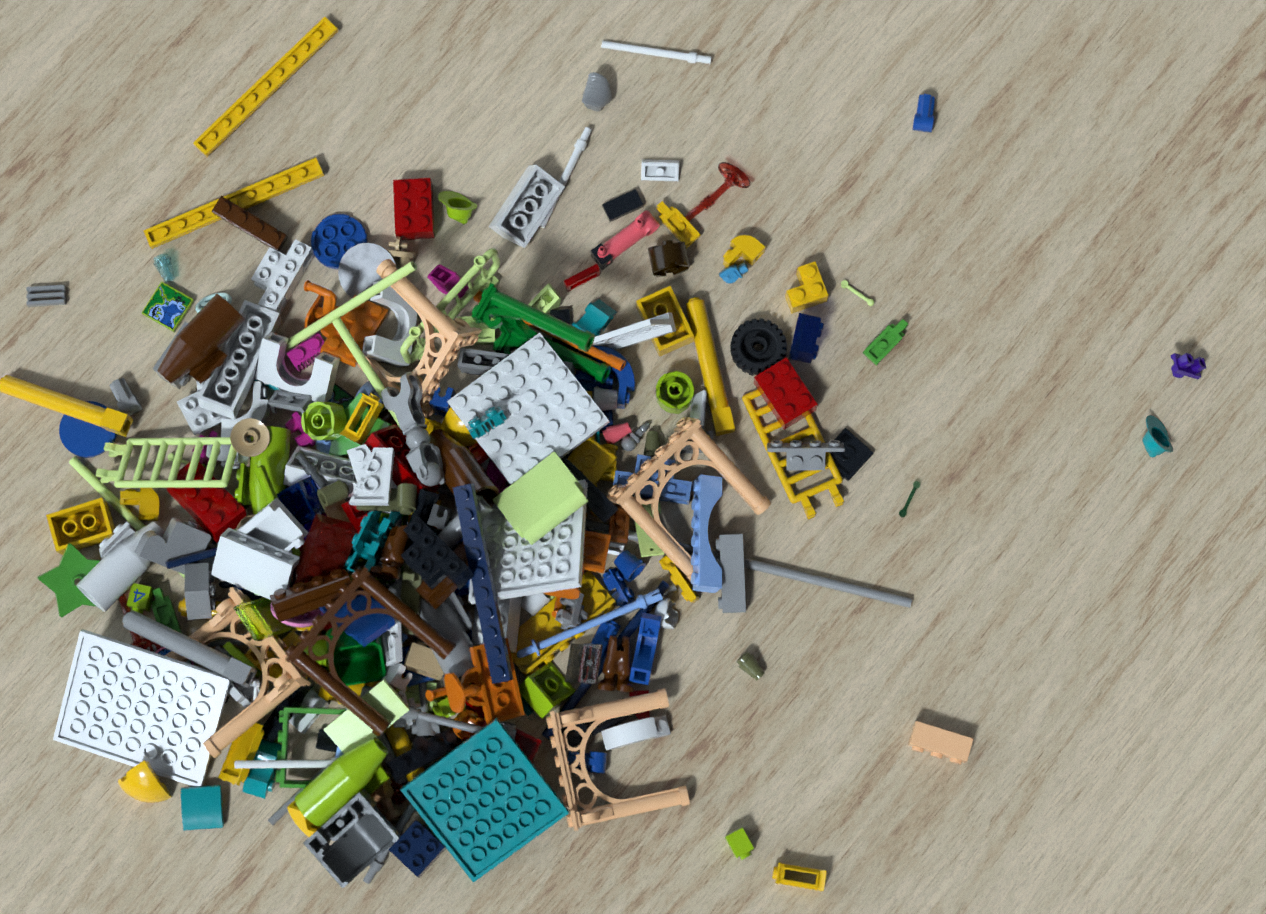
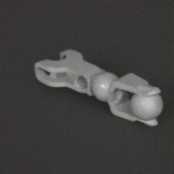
(423, 456)

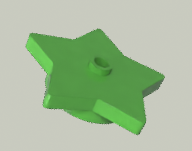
(342, 444)
(62, 578)

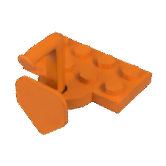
(360, 322)
(594, 559)
(497, 699)

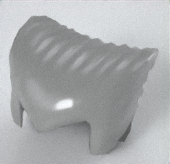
(597, 92)

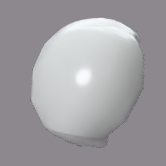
(669, 615)

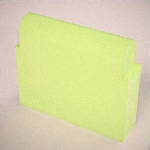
(541, 499)

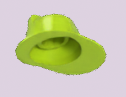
(457, 206)

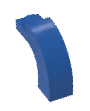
(625, 377)
(645, 648)

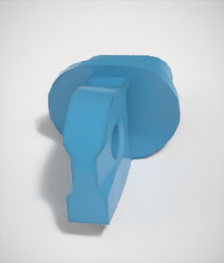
(733, 272)

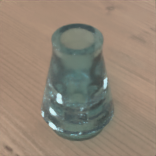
(164, 266)

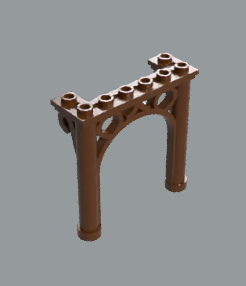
(330, 681)

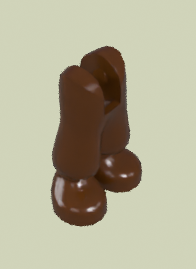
(391, 555)
(617, 663)

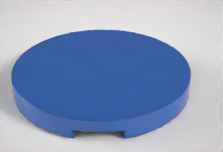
(335, 237)
(83, 437)

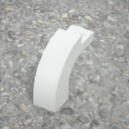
(259, 410)

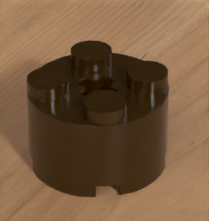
(668, 258)

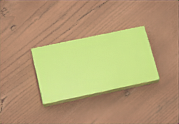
(350, 732)

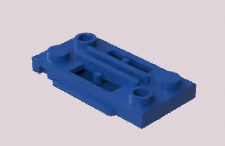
(366, 627)

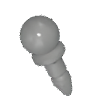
(629, 442)

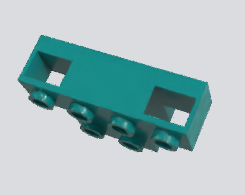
(371, 539)

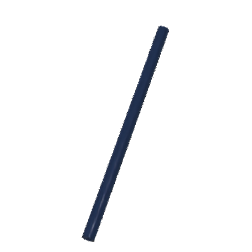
(628, 631)

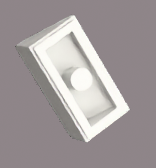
(660, 170)
(698, 407)

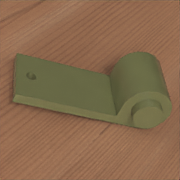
(331, 499)
(402, 500)

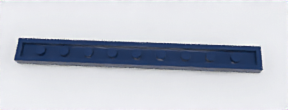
(483, 583)

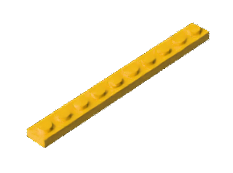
(265, 86)
(243, 198)

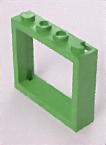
(283, 738)

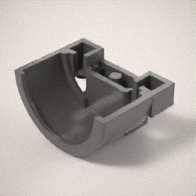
(361, 836)

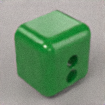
(357, 663)

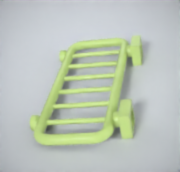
(480, 283)

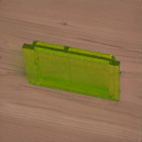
(259, 619)

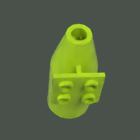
(274, 460)
(343, 781)

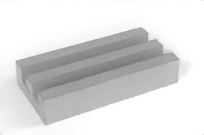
(30, 296)

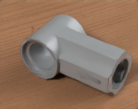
(126, 400)

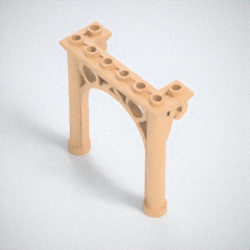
(452, 333)
(686, 429)
(284, 686)
(618, 807)

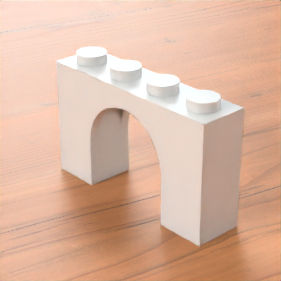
(386, 349)
(273, 371)

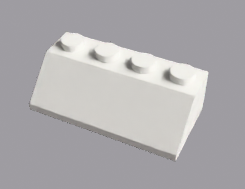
(526, 206)

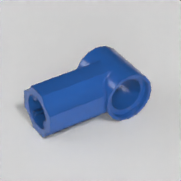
(923, 117)
(594, 761)

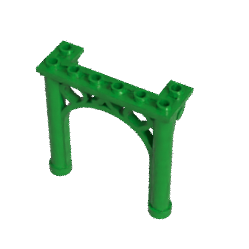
(509, 317)

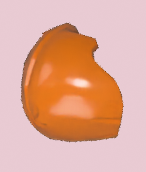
(470, 717)

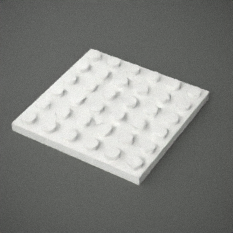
(542, 407)
(529, 569)

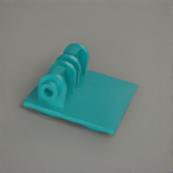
(491, 414)

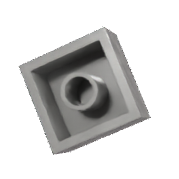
(199, 591)

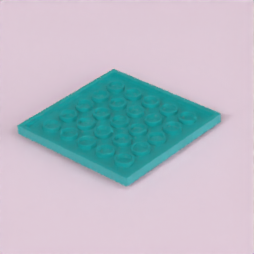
(485, 800)

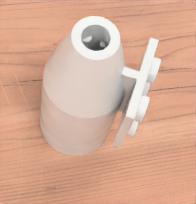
(118, 566)

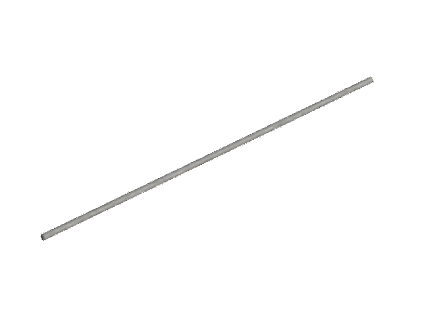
(770, 569)

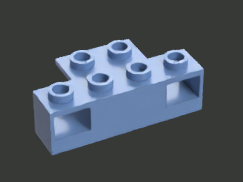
(674, 490)

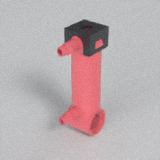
(642, 226)

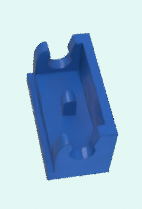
(440, 404)

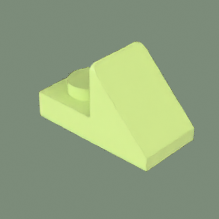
(546, 299)

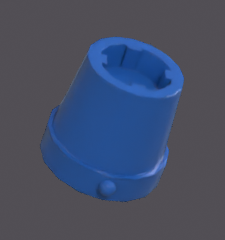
(629, 565)

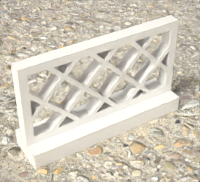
(637, 332)

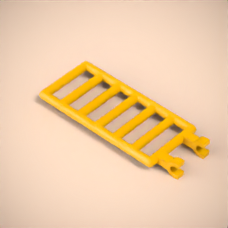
(778, 465)

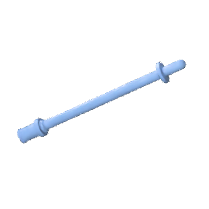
(641, 602)

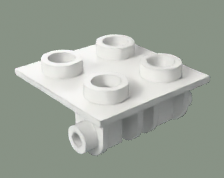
(197, 417)

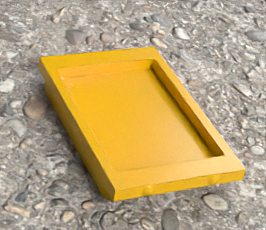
(241, 749)

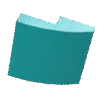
(202, 807)

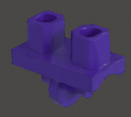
(1187, 366)

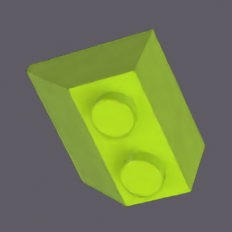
(546, 690)

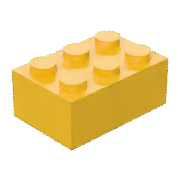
(666, 302)
(81, 525)

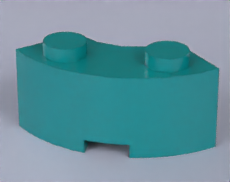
(596, 318)
(260, 780)

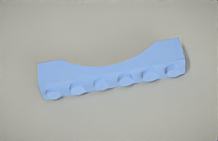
(706, 571)

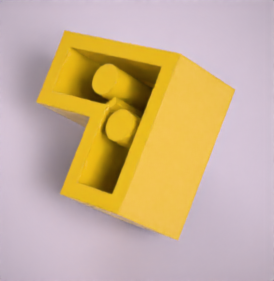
(810, 293)

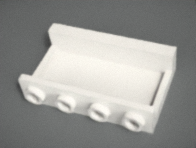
(275, 527)
(253, 564)

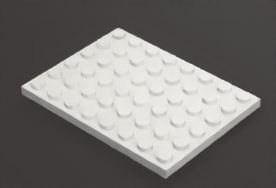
(141, 708)

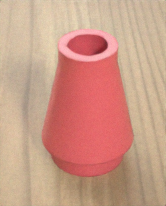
(616, 432)

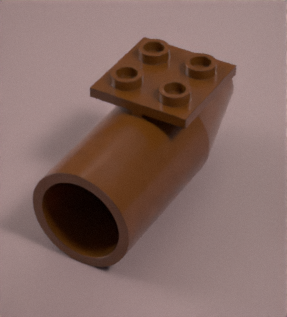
(198, 343)
(462, 467)

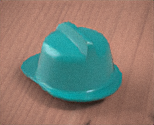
(1156, 438)

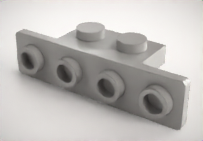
(805, 455)

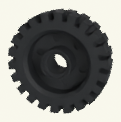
(754, 333)

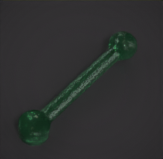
(902, 513)

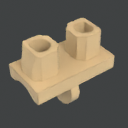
(406, 256)

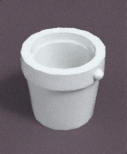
(605, 398)
(534, 603)

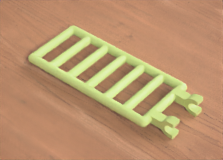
(207, 482)

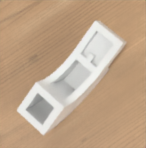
(635, 732)

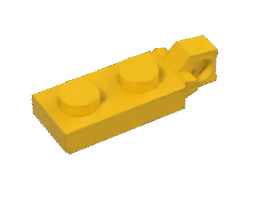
(677, 224)
(678, 579)

